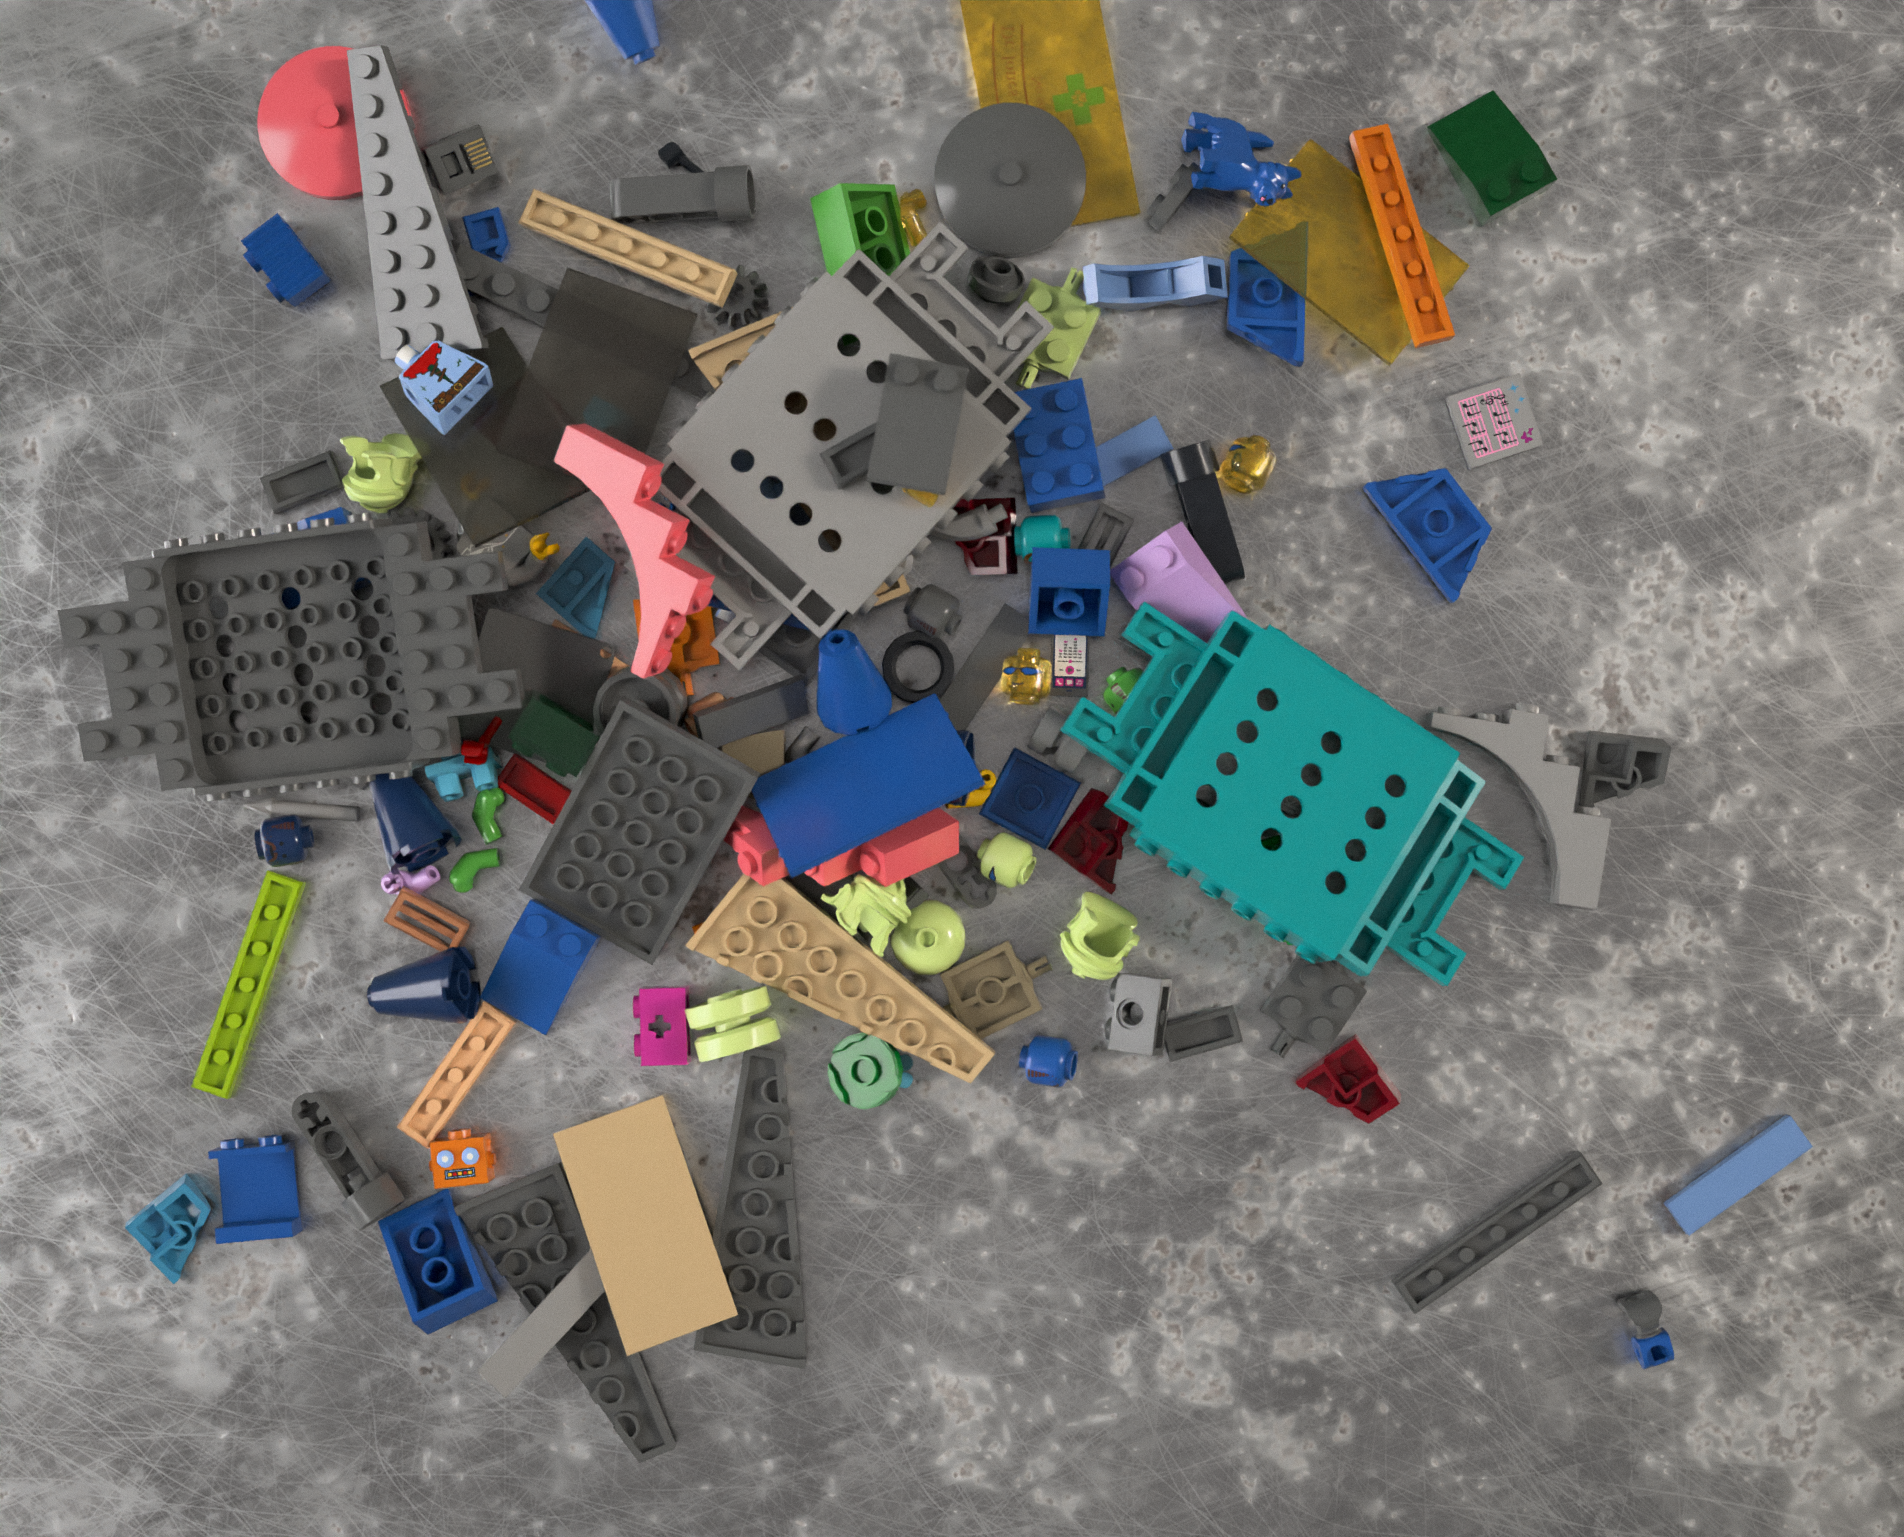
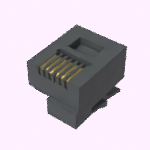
(460, 159)

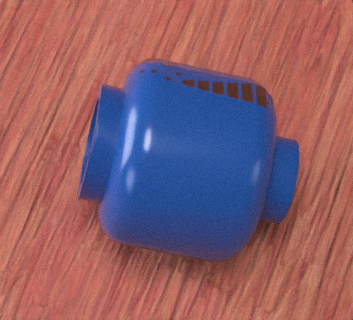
(1049, 1061)

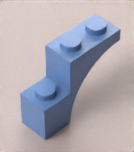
(1150, 285)

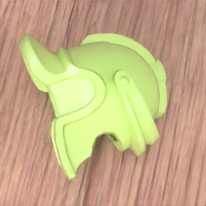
(380, 471)
(870, 908)
(1099, 937)

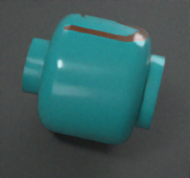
(1041, 532)

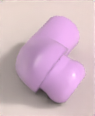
(416, 882)

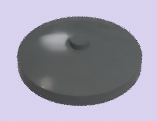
(1010, 179)

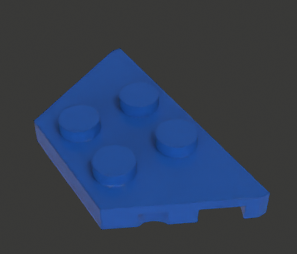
(1265, 309)
(1434, 524)

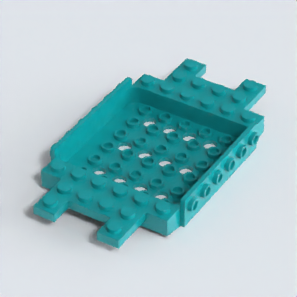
(1189, 714)

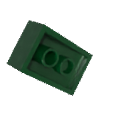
(1491, 157)

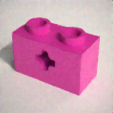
(675, 1043)

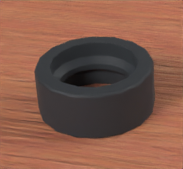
(913, 639)

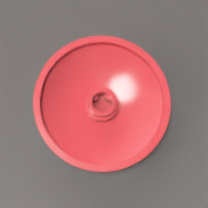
(310, 124)

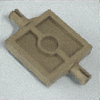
(993, 989)

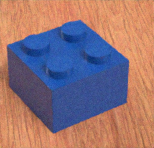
(1069, 591)

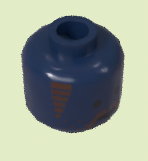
(283, 840)

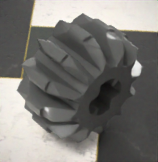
(752, 299)

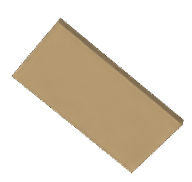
(645, 1225)

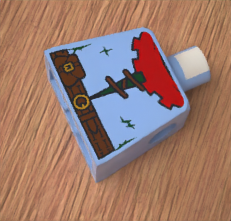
(442, 382)

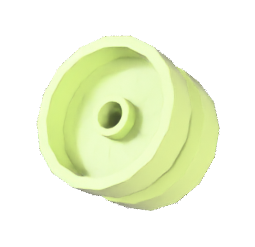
(732, 1022)

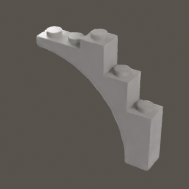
(1574, 839)

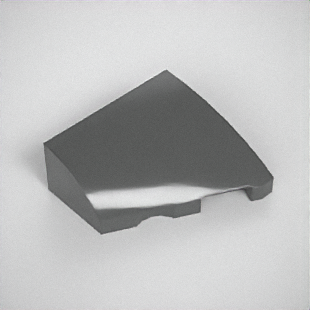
(1620, 765)

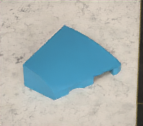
(171, 1226)

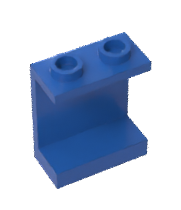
(258, 1189)

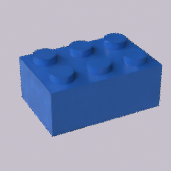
(1058, 447)

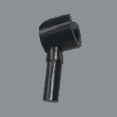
(672, 154)

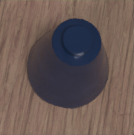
(410, 824)
(429, 988)

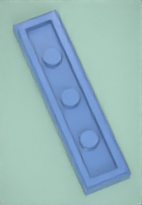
(1738, 1174)

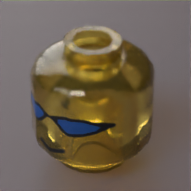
(1248, 464)
(1026, 677)

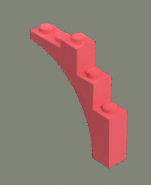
(653, 533)
(885, 858)

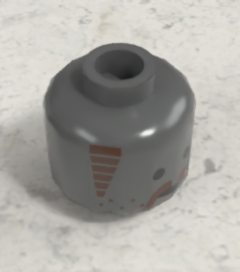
(933, 611)

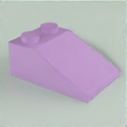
(1176, 581)

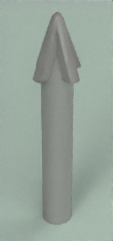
(271, 808)

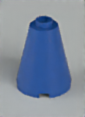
(629, 26)
(849, 685)

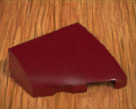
(996, 551)
(1092, 840)
(1352, 1080)

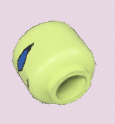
(1006, 860)

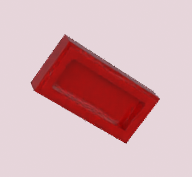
(533, 787)

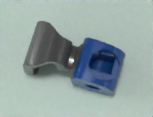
(1651, 1343)

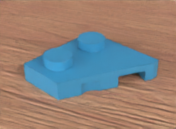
(580, 587)

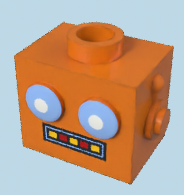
(462, 1159)

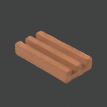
(432, 907)

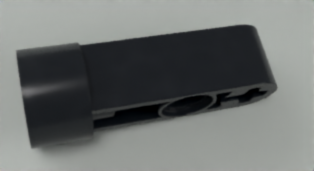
(1203, 507)

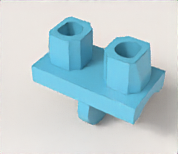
(452, 769)

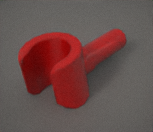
(477, 752)

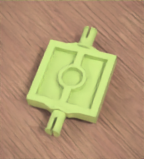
(1072, 327)

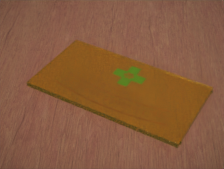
(1061, 63)

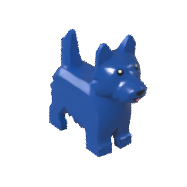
(1229, 161)

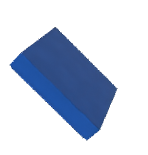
(1029, 798)

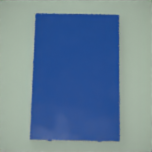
(865, 785)

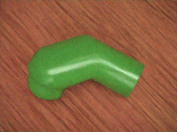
(465, 869)

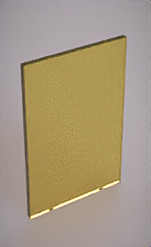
(1332, 253)

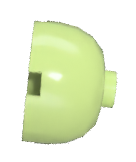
(929, 939)

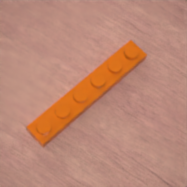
(1401, 236)

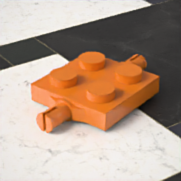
(692, 647)

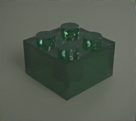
(553, 734)

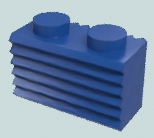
(284, 260)

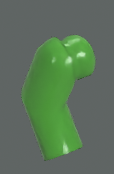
(484, 811)

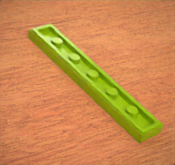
(248, 984)

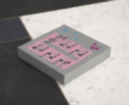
(1494, 421)

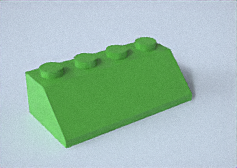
(861, 219)

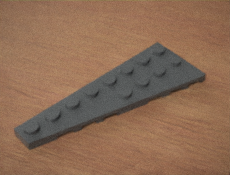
(758, 1224)
(519, 1241)

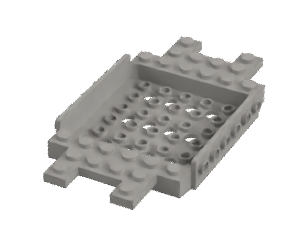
(748, 542)

